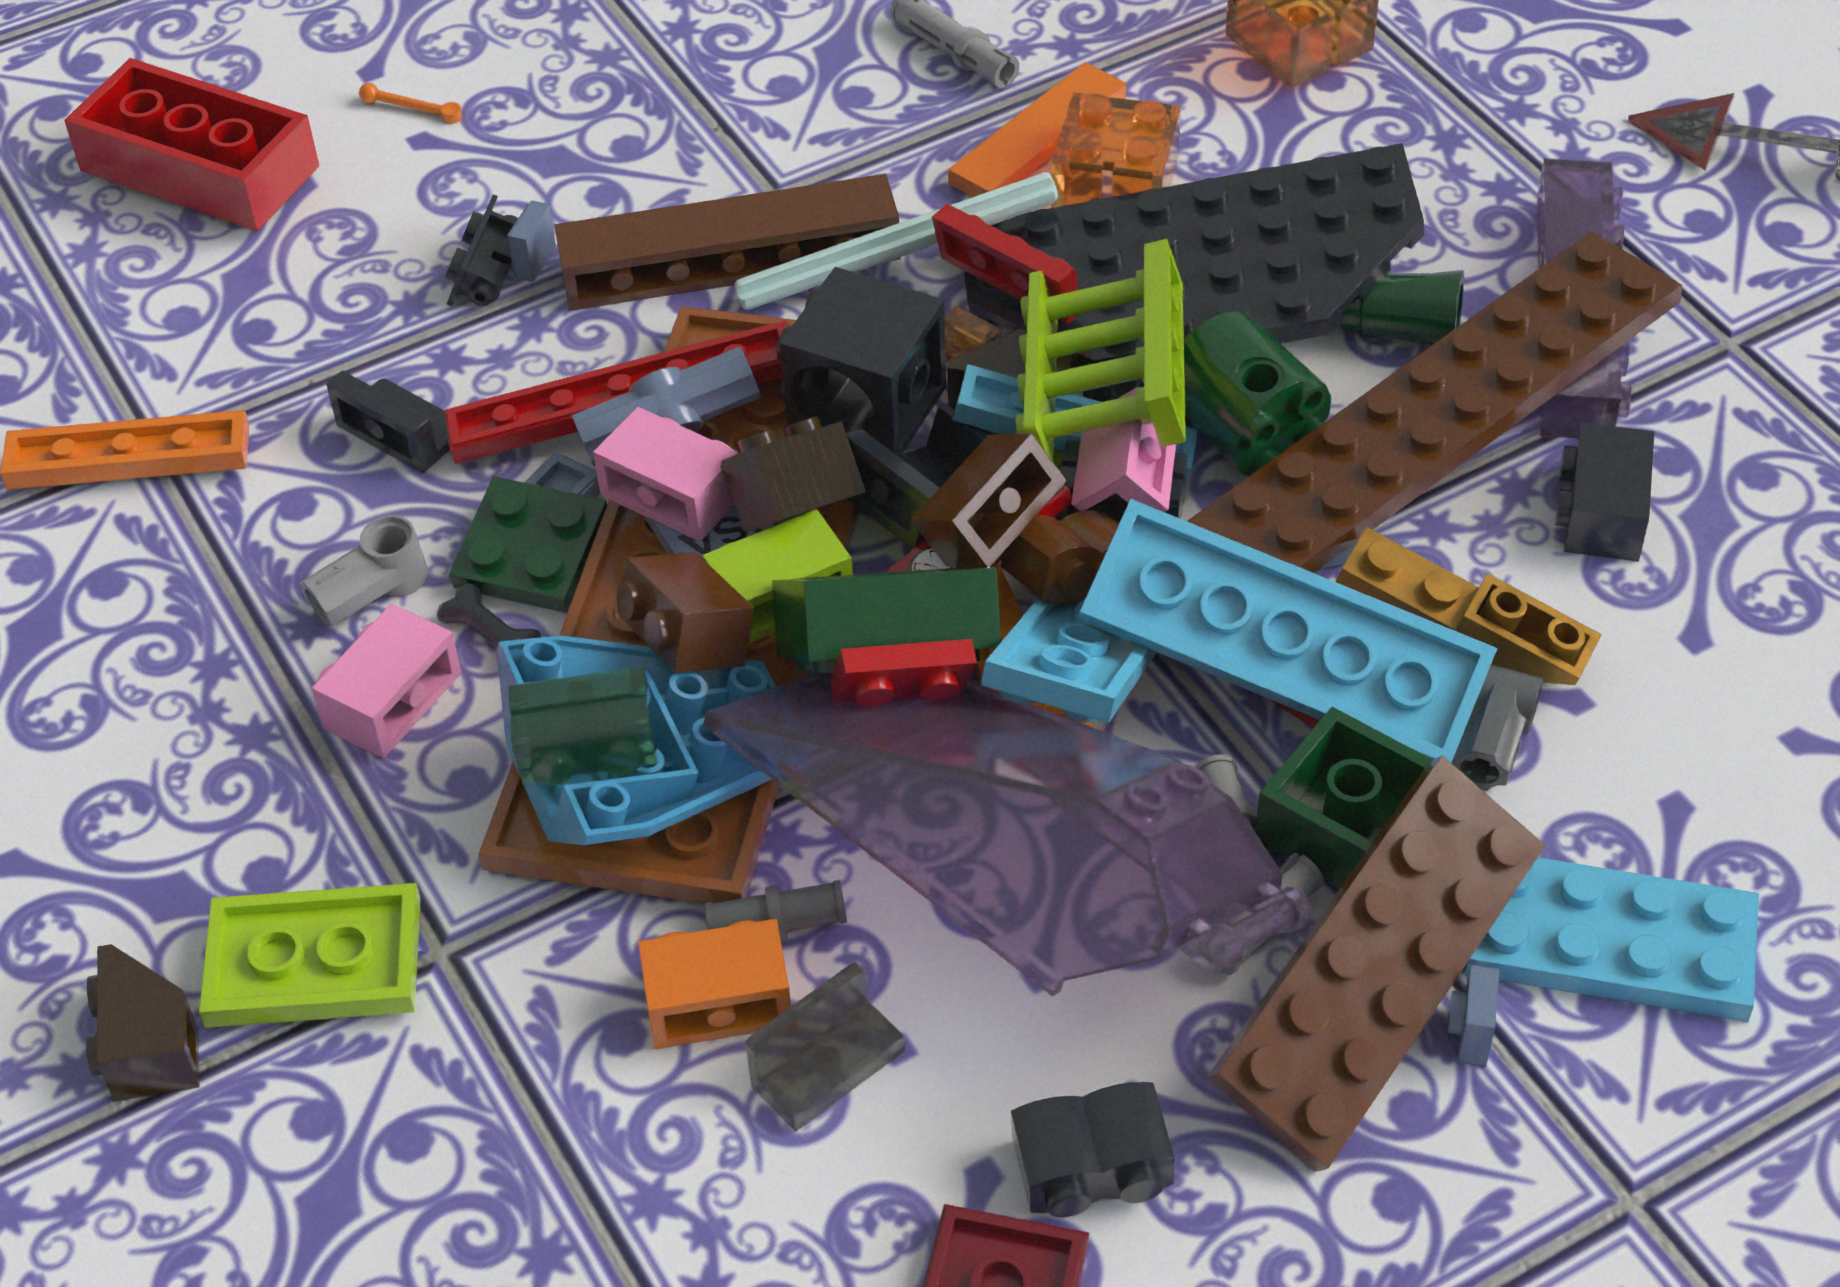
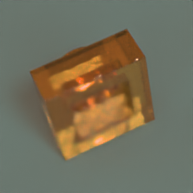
(966, 332)

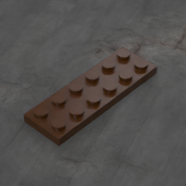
(1376, 964)

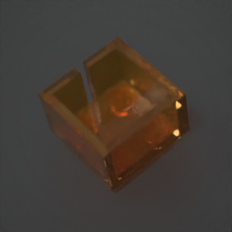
(1302, 36)
(1118, 136)

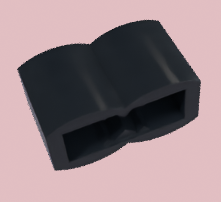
(1092, 1148)

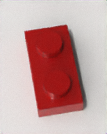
(903, 670)

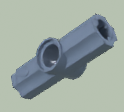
(677, 394)

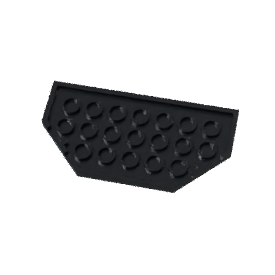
(1261, 242)

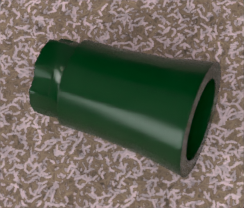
(1409, 307)

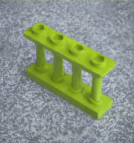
(1156, 363)

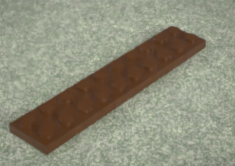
(1443, 405)

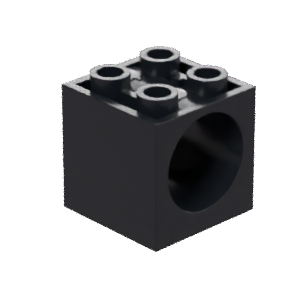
(865, 358)

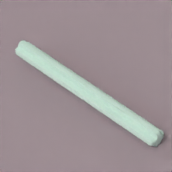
(889, 242)

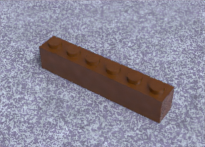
(714, 240)

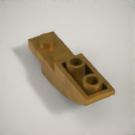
(1523, 629)

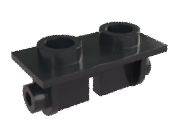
(475, 271)

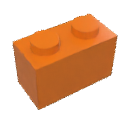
(714, 982)

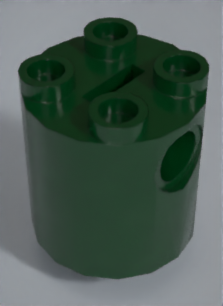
(1248, 391)

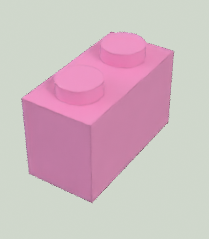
(665, 473)
(386, 680)

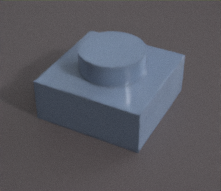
(1474, 1015)

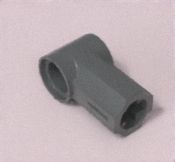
(1496, 726)

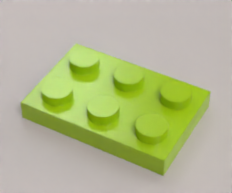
(311, 955)

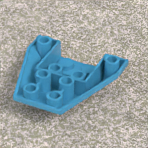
(692, 765)

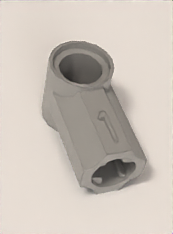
(383, 564)

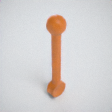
(449, 112)

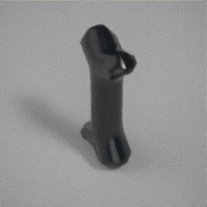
(469, 610)

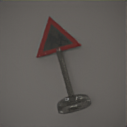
(1696, 126)

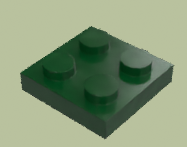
(528, 543)

